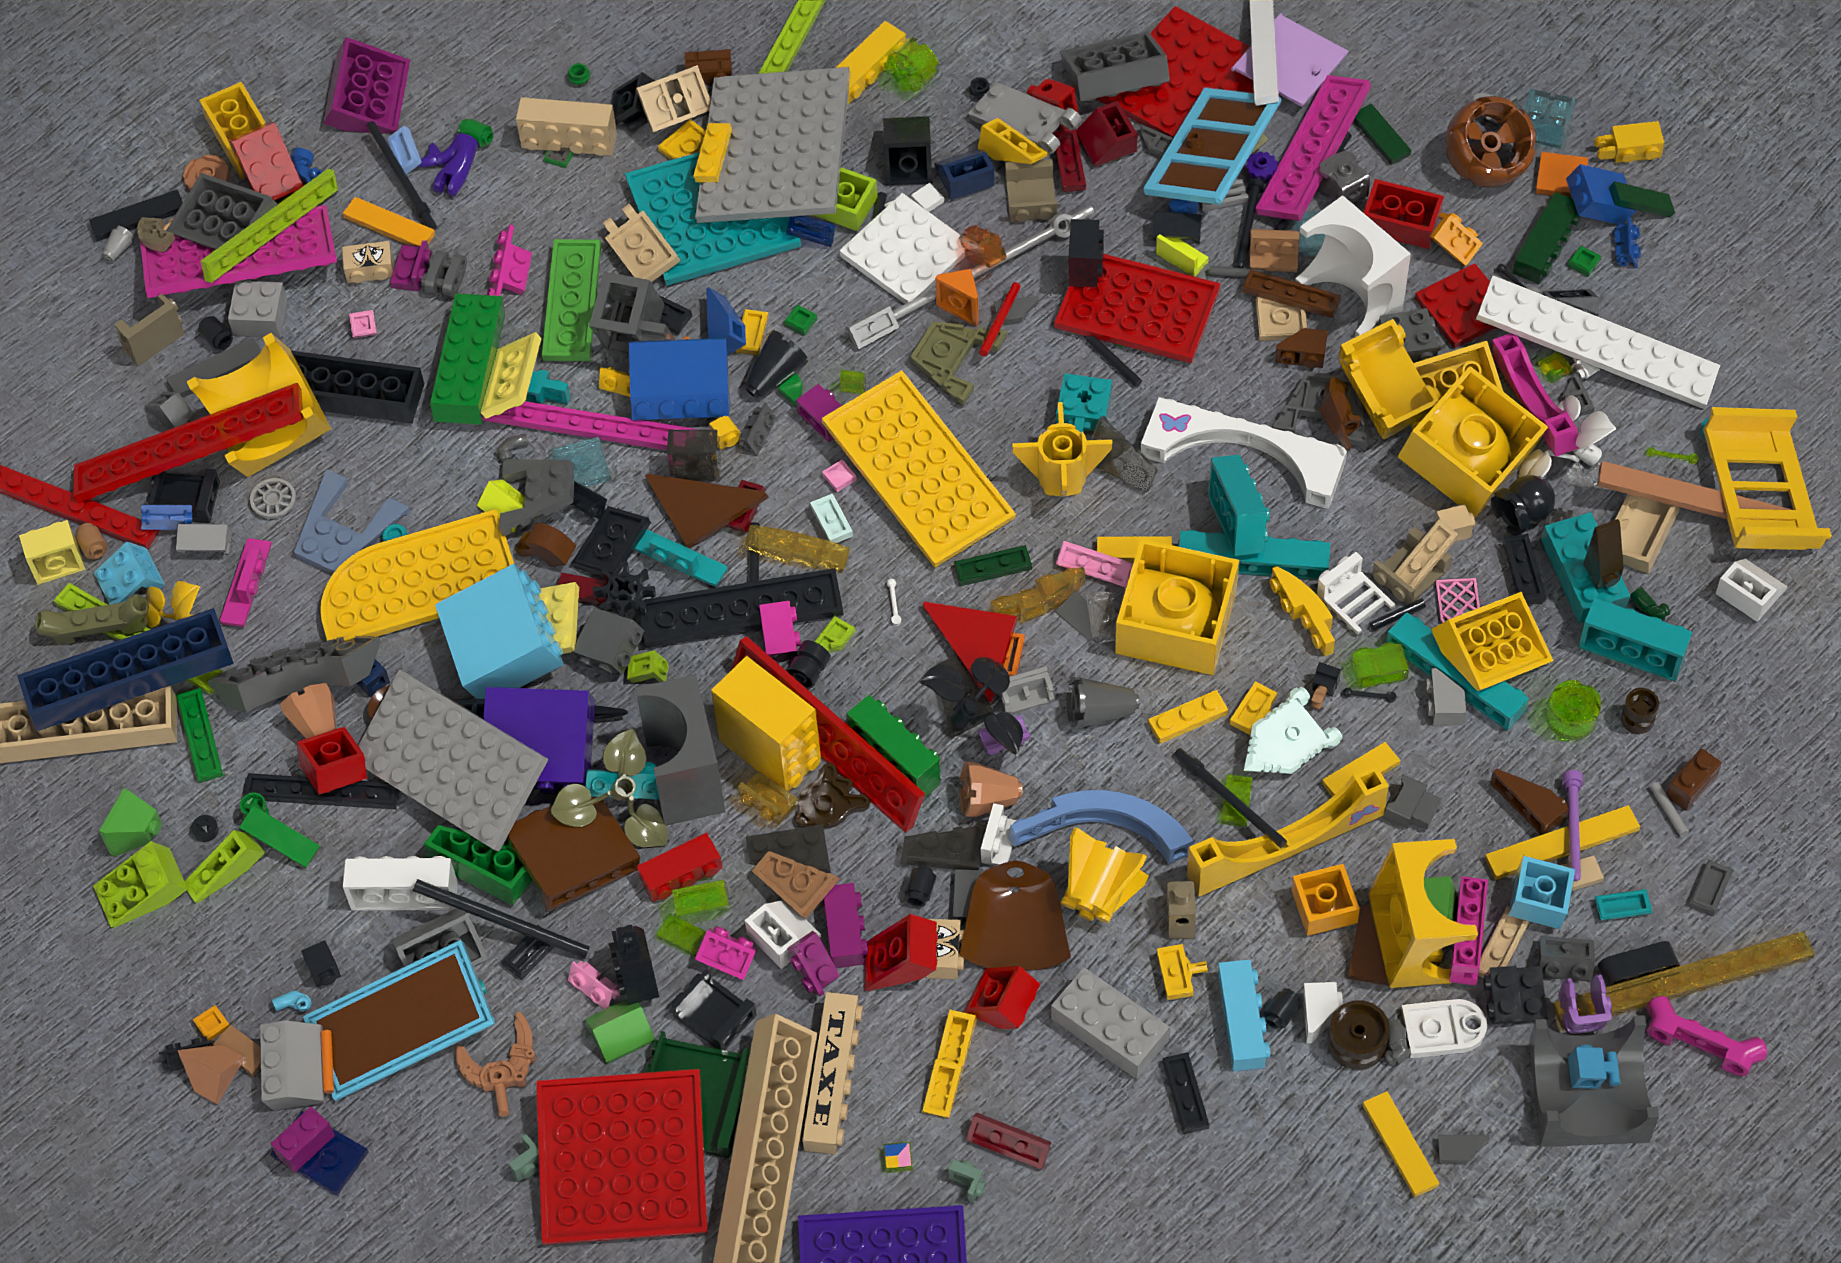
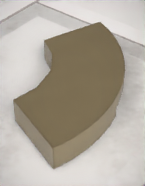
(152, 234)

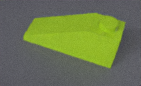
(227, 862)

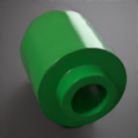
(480, 131)

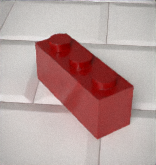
(679, 867)

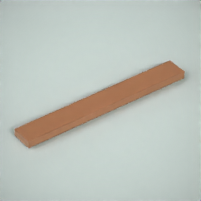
(1671, 490)

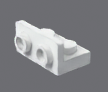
(996, 843)

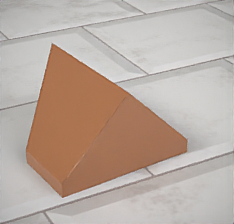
(211, 1069)

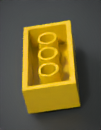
(231, 114)

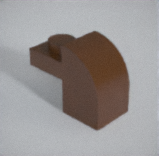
(547, 543)

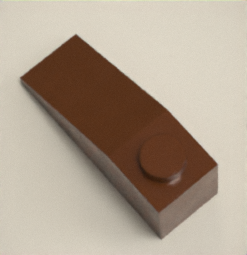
(1533, 802)

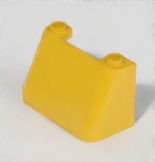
(1386, 378)

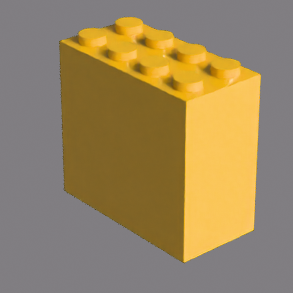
(766, 724)

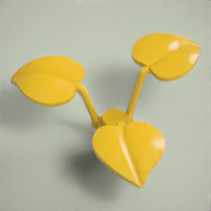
(181, 600)

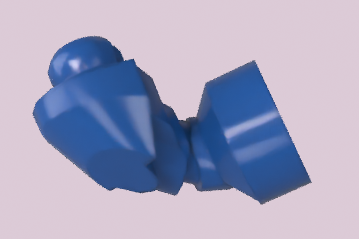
(302, 162)

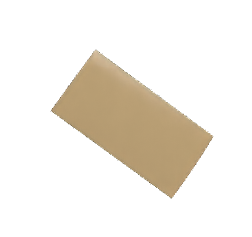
(1644, 530)

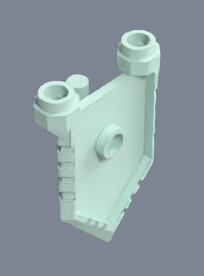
(1288, 737)

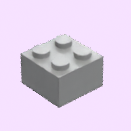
(257, 308)

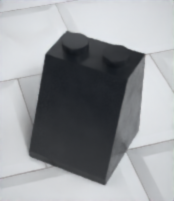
(907, 150)

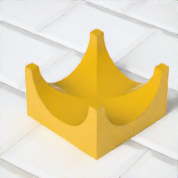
(267, 372)
(1406, 919)

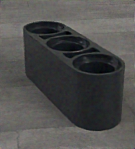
(1638, 963)

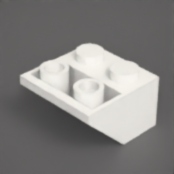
(1749, 588)
(776, 928)

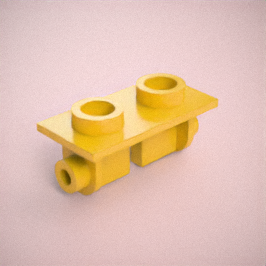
(614, 381)

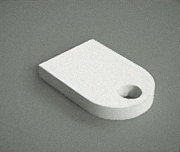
(1441, 1027)

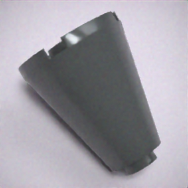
(1098, 702)

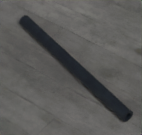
(501, 918)

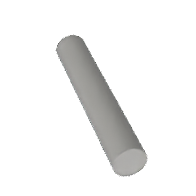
(1669, 809)

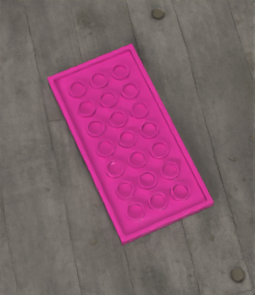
(298, 247)

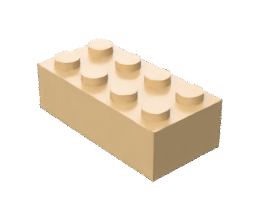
(566, 124)

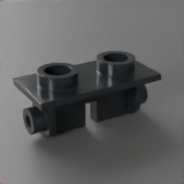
(588, 501)
(173, 1061)

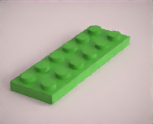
(571, 300)

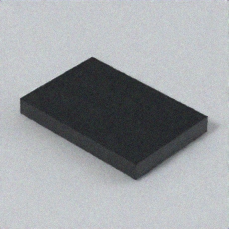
(611, 541)

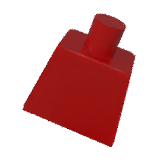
(1055, 94)

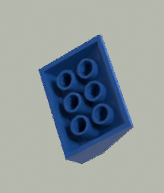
(679, 379)

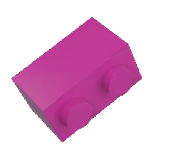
(778, 628)

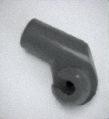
(511, 443)

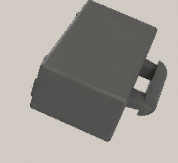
(1075, 612)

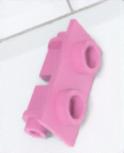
(585, 978)

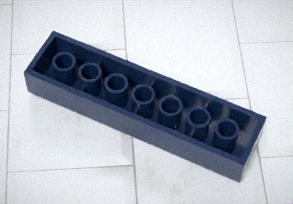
(124, 669)

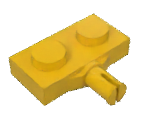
(1253, 707)
(1177, 971)

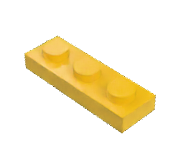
(713, 152)
(1188, 716)

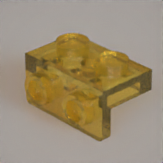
(768, 798)

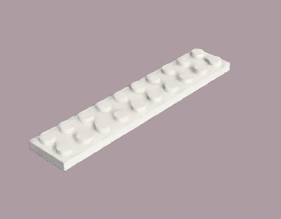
(1598, 342)

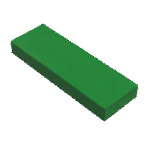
(279, 836)

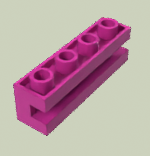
(1470, 911)

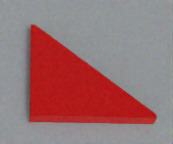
(974, 634)

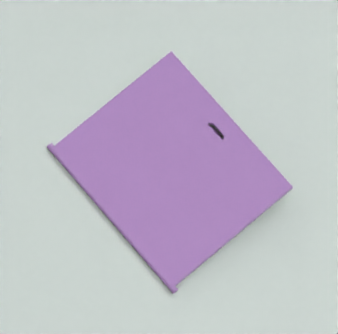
(1299, 59)

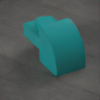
(543, 389)

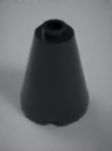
(774, 364)

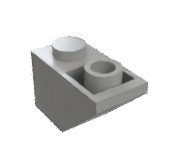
(1447, 700)

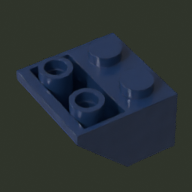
(966, 173)

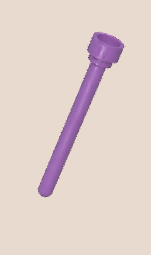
(1572, 782)

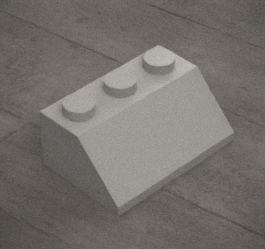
(291, 1064)

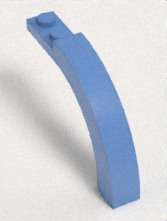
(1110, 808)

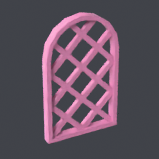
(1472, 581)

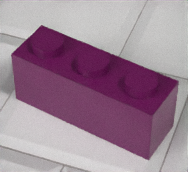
(845, 926)

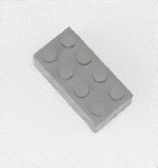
(1110, 1023)

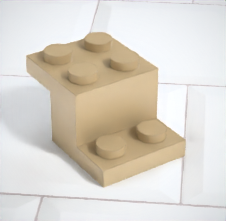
(674, 98)

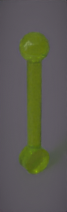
(1692, 458)

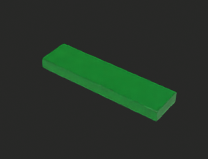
(200, 735)

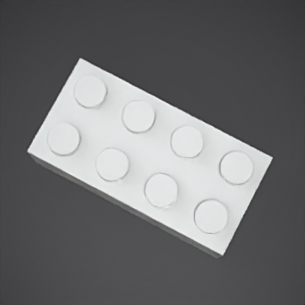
(390, 882)

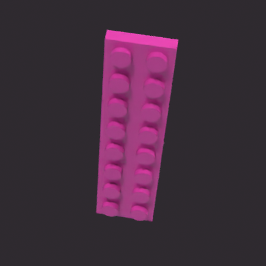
(1314, 141)

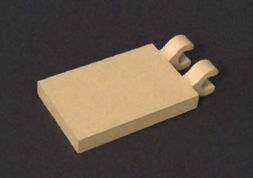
(640, 245)

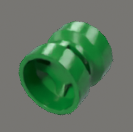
(253, 799)

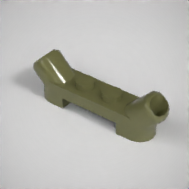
(66, 626)

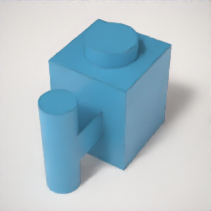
(1590, 1070)

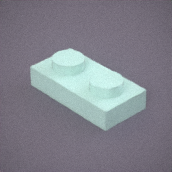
(831, 519)

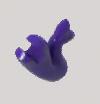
(457, 162)

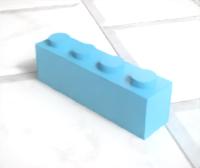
(1242, 1016)

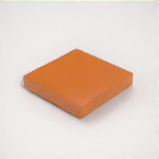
(1554, 170)

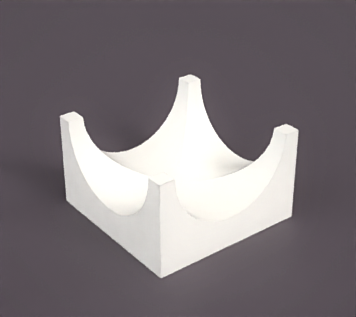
(1359, 257)

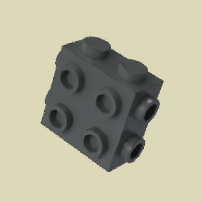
(1419, 331)
(607, 641)

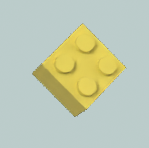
(52, 552)

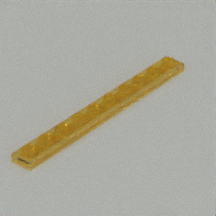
(1700, 975)

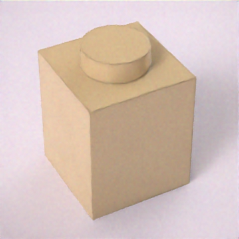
(1458, 520)

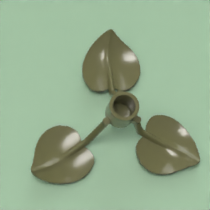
(628, 758)

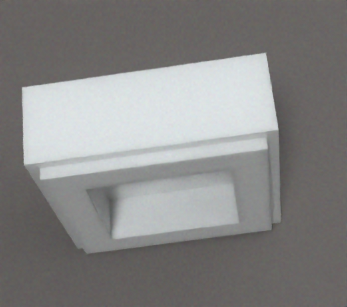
(928, 197)

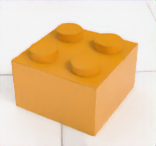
(1325, 899)

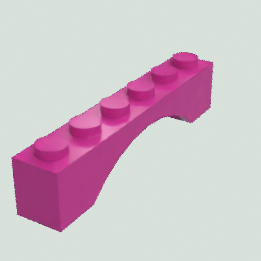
(1518, 371)

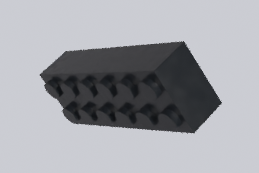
(362, 386)

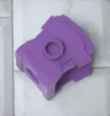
(1580, 1024)

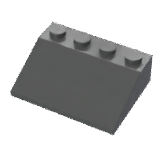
(1116, 66)
(218, 211)

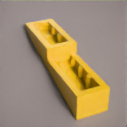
(949, 1063)

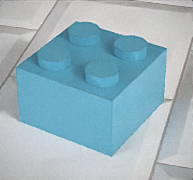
(1541, 892)

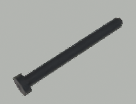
(1255, 186)

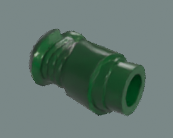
(1648, 606)

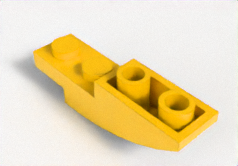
(1304, 604)

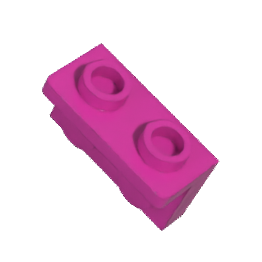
(726, 952)

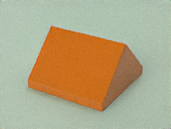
(958, 295)

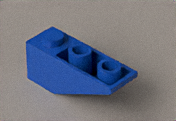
(724, 321)

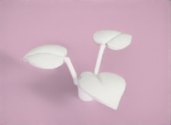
(1593, 429)

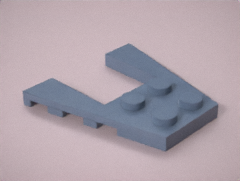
(330, 543)

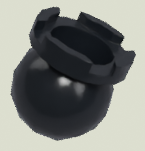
(1524, 503)

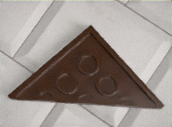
(702, 507)

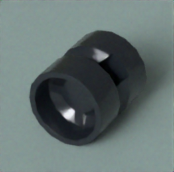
(808, 663)

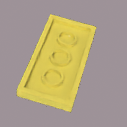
(511, 375)

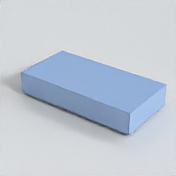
(404, 149)

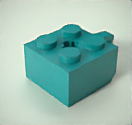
(1084, 400)

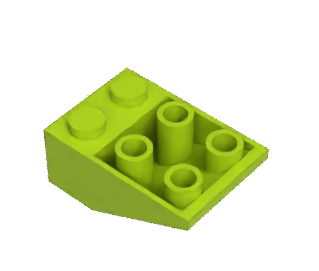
(140, 885)

